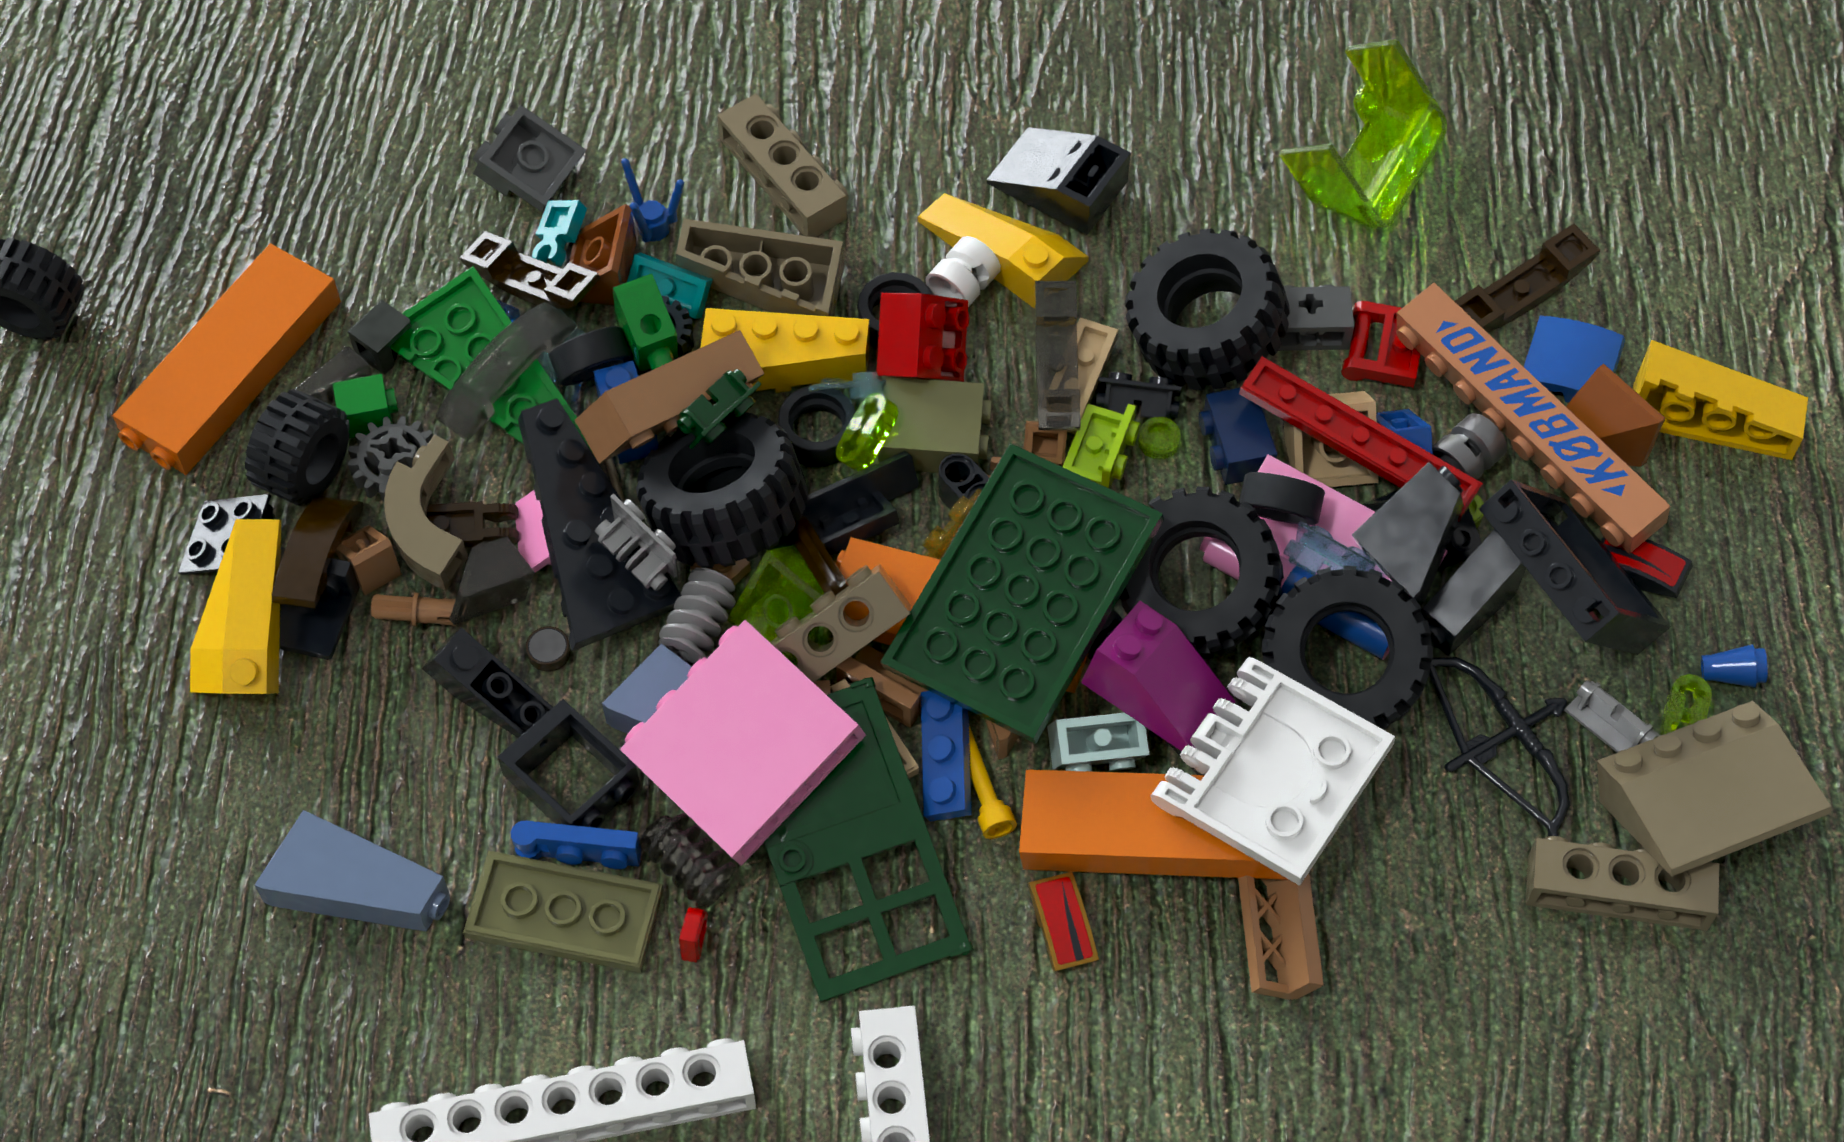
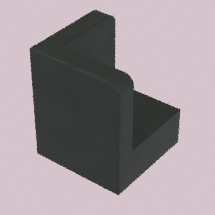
(376, 333)

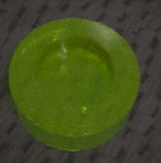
(1159, 438)

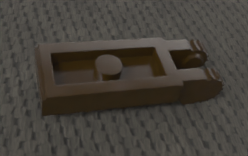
(468, 519)

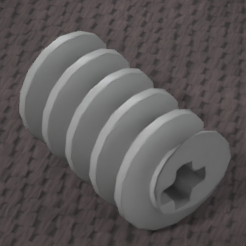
(697, 614)

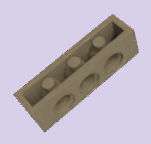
(783, 166)
(885, 607)
(1553, 887)

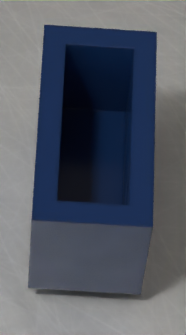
(1236, 433)

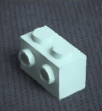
(1096, 741)

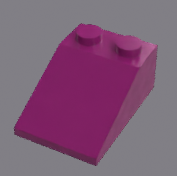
(1155, 676)

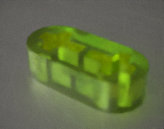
(867, 432)
(1675, 709)

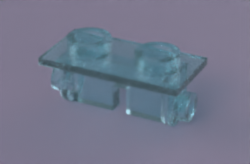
(1317, 547)

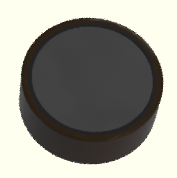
(548, 648)

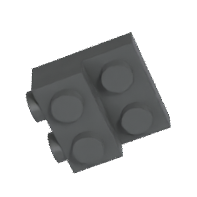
(527, 158)

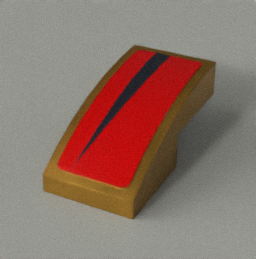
(1063, 921)

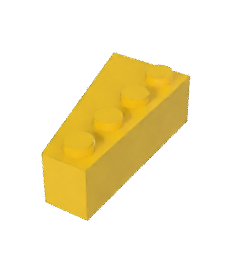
(795, 346)
(1720, 404)

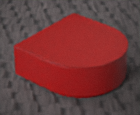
(693, 934)

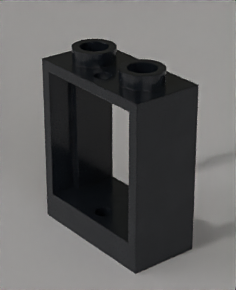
(545, 738)

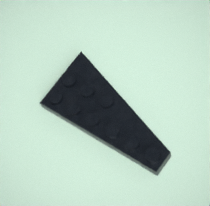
(574, 499)

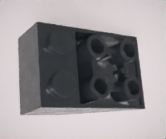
(1064, 175)

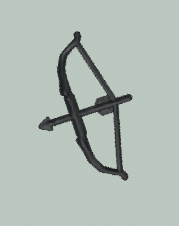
(1483, 748)

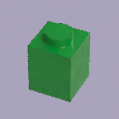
(365, 402)

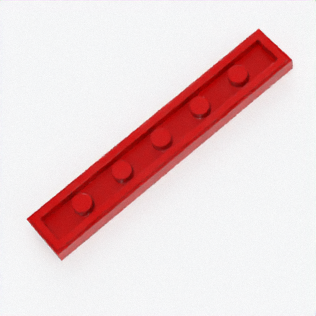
(1344, 428)

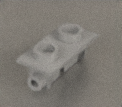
(1608, 718)

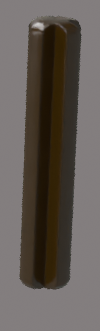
(817, 557)

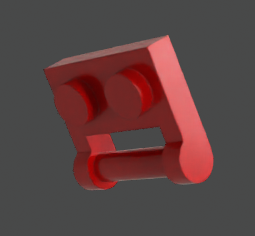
(1394, 361)

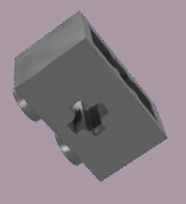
(1318, 318)

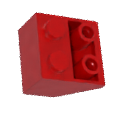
(922, 336)

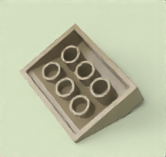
(1710, 788)

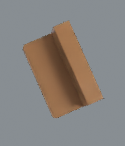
(897, 695)

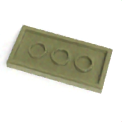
(564, 911)

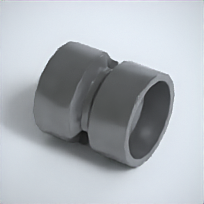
(1472, 445)

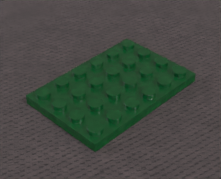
(1022, 592)

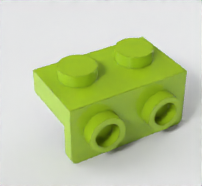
(1101, 444)

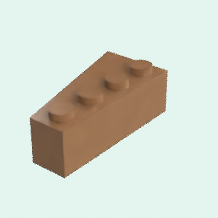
(652, 402)

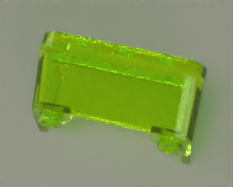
(1392, 148)

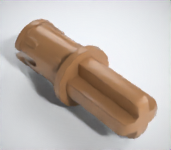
(413, 609)

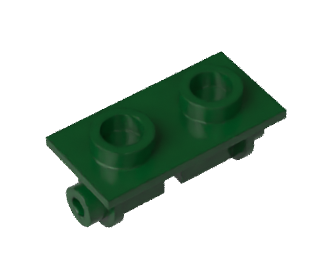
(705, 419)

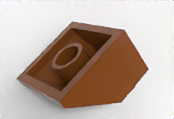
(1617, 416)

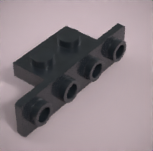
(859, 503)

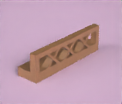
(1294, 942)

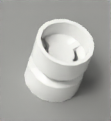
(965, 270)

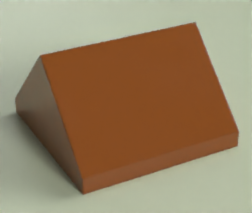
(607, 249)

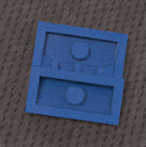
(1569, 352)

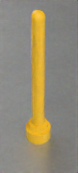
(995, 817)

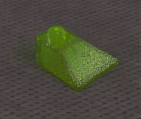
(776, 593)

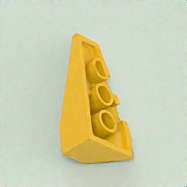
(240, 623)

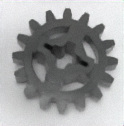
(382, 450)

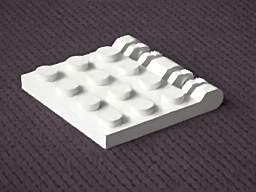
(1275, 773)

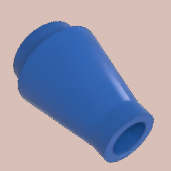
(1736, 666)

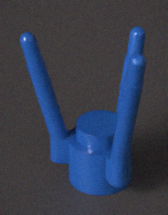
(651, 215)

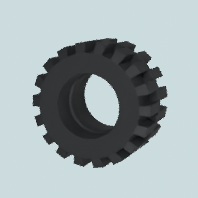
(36, 290)
(297, 447)

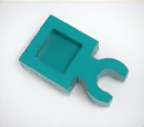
(558, 226)

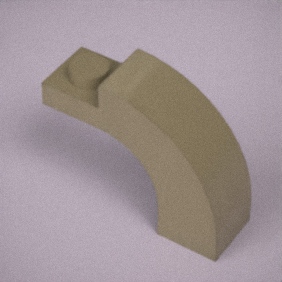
(422, 545)

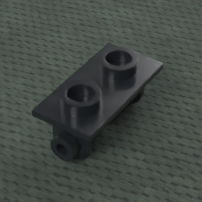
(1155, 395)

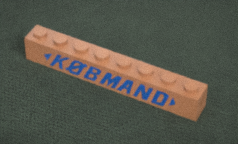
(1532, 419)

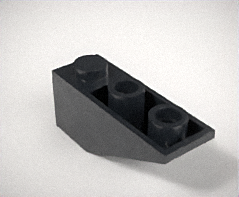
(485, 684)

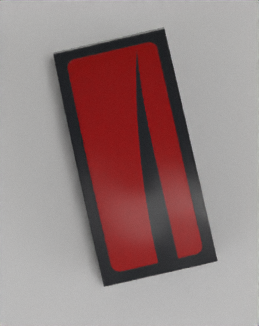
(1653, 567)

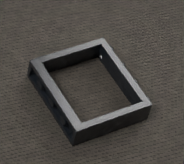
(1574, 568)

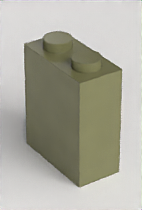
(936, 421)

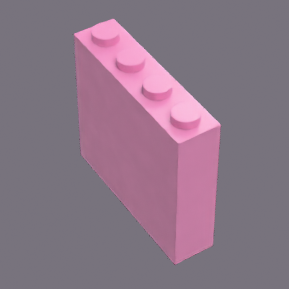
(742, 741)

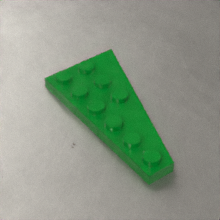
(453, 329)

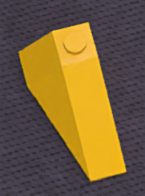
(1022, 249)

